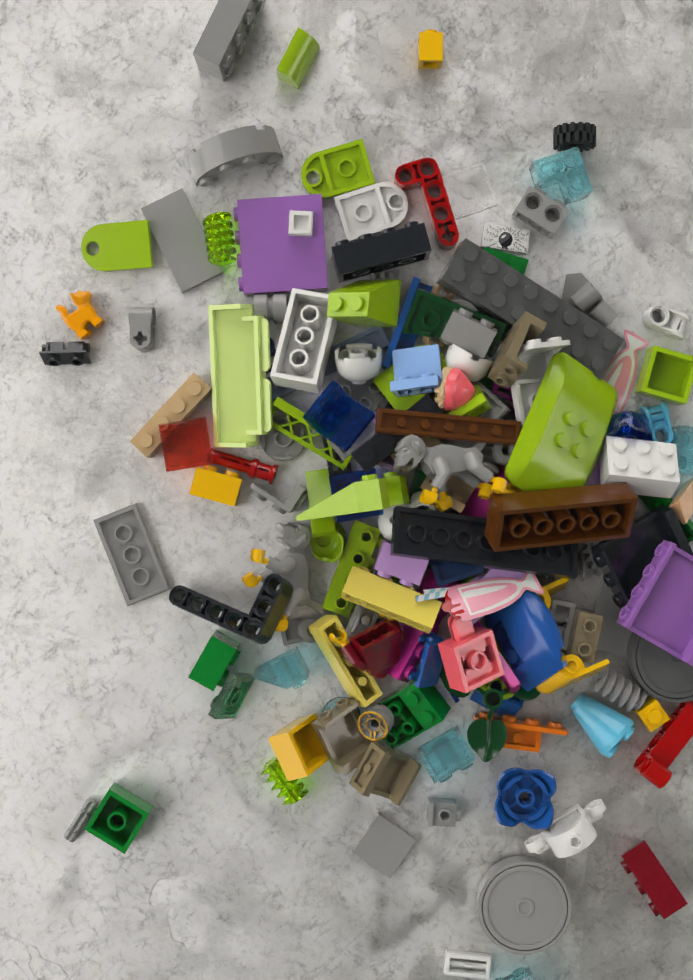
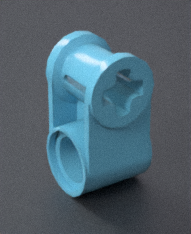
(660, 421)

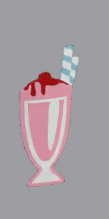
(623, 369)
(482, 596)

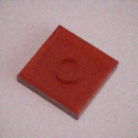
(185, 444)

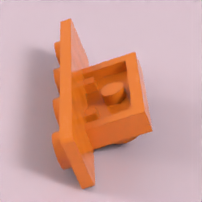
(525, 734)

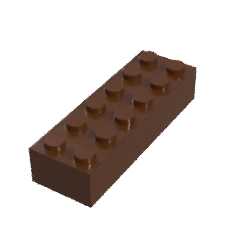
(560, 516)

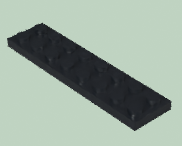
(463, 542)

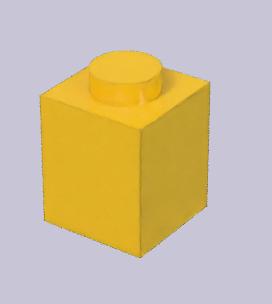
(430, 49)
(651, 714)

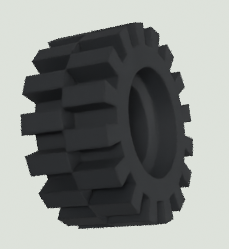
(574, 135)

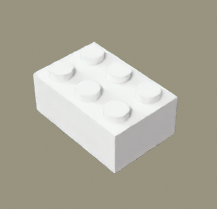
(644, 465)

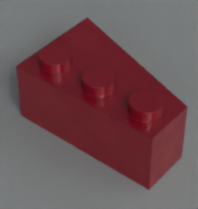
(652, 880)

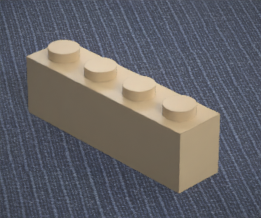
(177, 408)

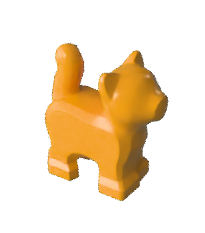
(82, 316)

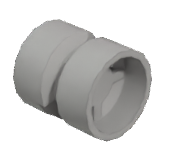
(272, 307)

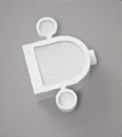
(569, 831)

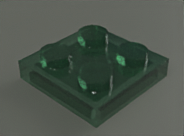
(231, 695)

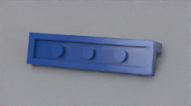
(401, 340)

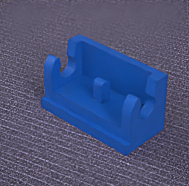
(430, 663)

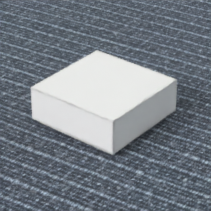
(300, 223)

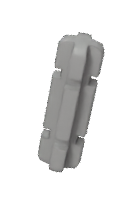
(80, 820)

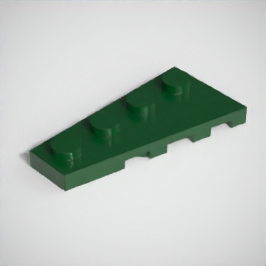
(431, 313)

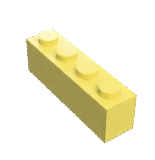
(390, 599)
(357, 683)

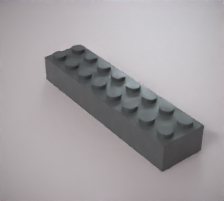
(507, 294)

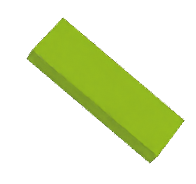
(318, 490)

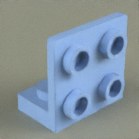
(416, 370)

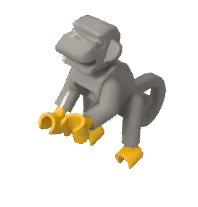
(450, 460)
(292, 566)

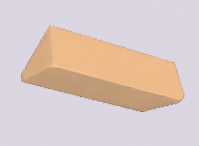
(683, 502)

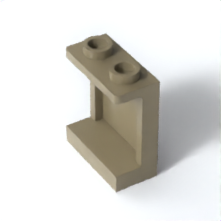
(507, 366)
(584, 634)
(341, 737)
(385, 773)

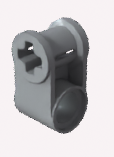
(142, 323)

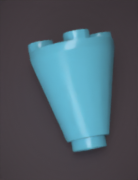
(602, 724)

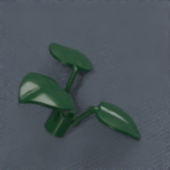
(488, 736)

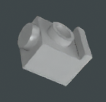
(436, 806)

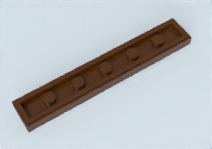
(447, 427)

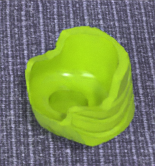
(329, 547)

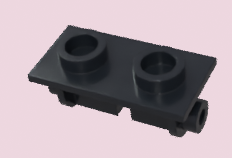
(55, 354)

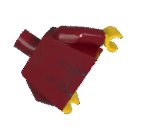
(373, 648)

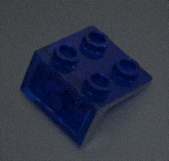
(338, 416)

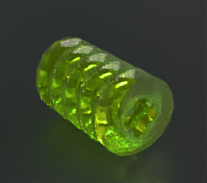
(219, 238)
(290, 789)

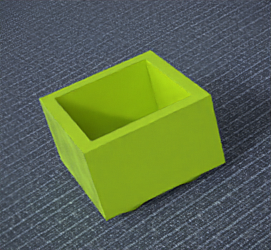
(666, 376)

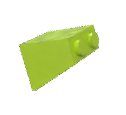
(366, 303)

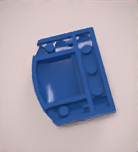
(528, 639)

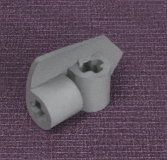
(587, 299)

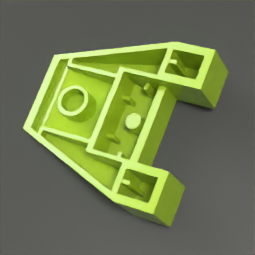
(362, 497)

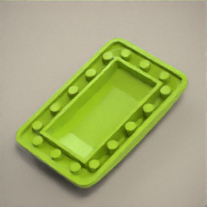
(562, 428)

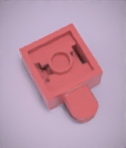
(469, 655)

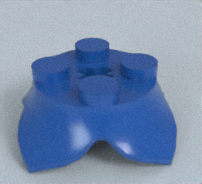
(535, 811)

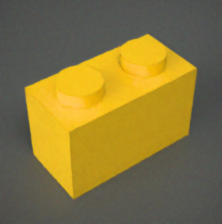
(216, 486)

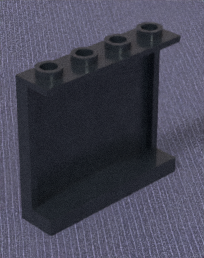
(626, 558)

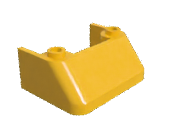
(575, 668)

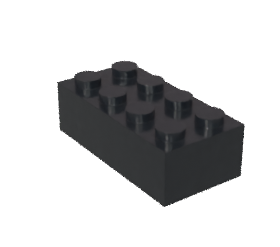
(381, 252)

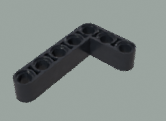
(230, 616)

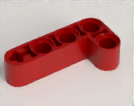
(432, 205)
(666, 746)

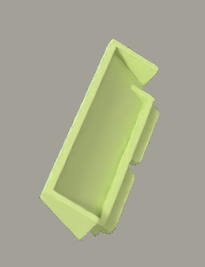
(239, 375)

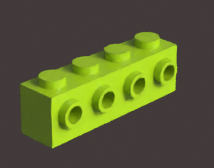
(361, 541)

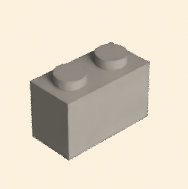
(469, 332)

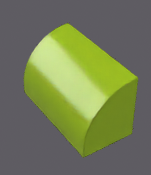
(298, 58)

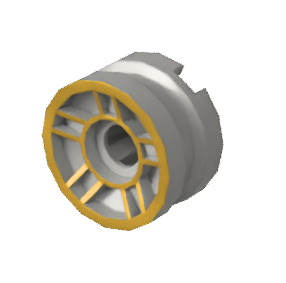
(377, 729)

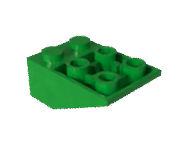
(413, 712)

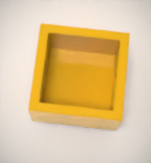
(298, 748)

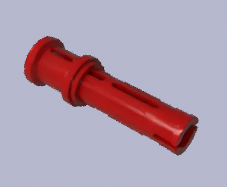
(252, 468)

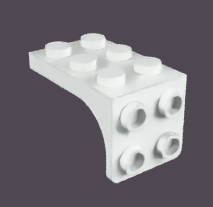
(537, 356)

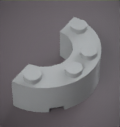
(231, 149)

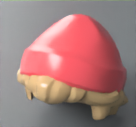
(454, 389)

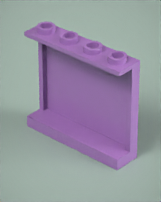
(271, 257)
(663, 603)

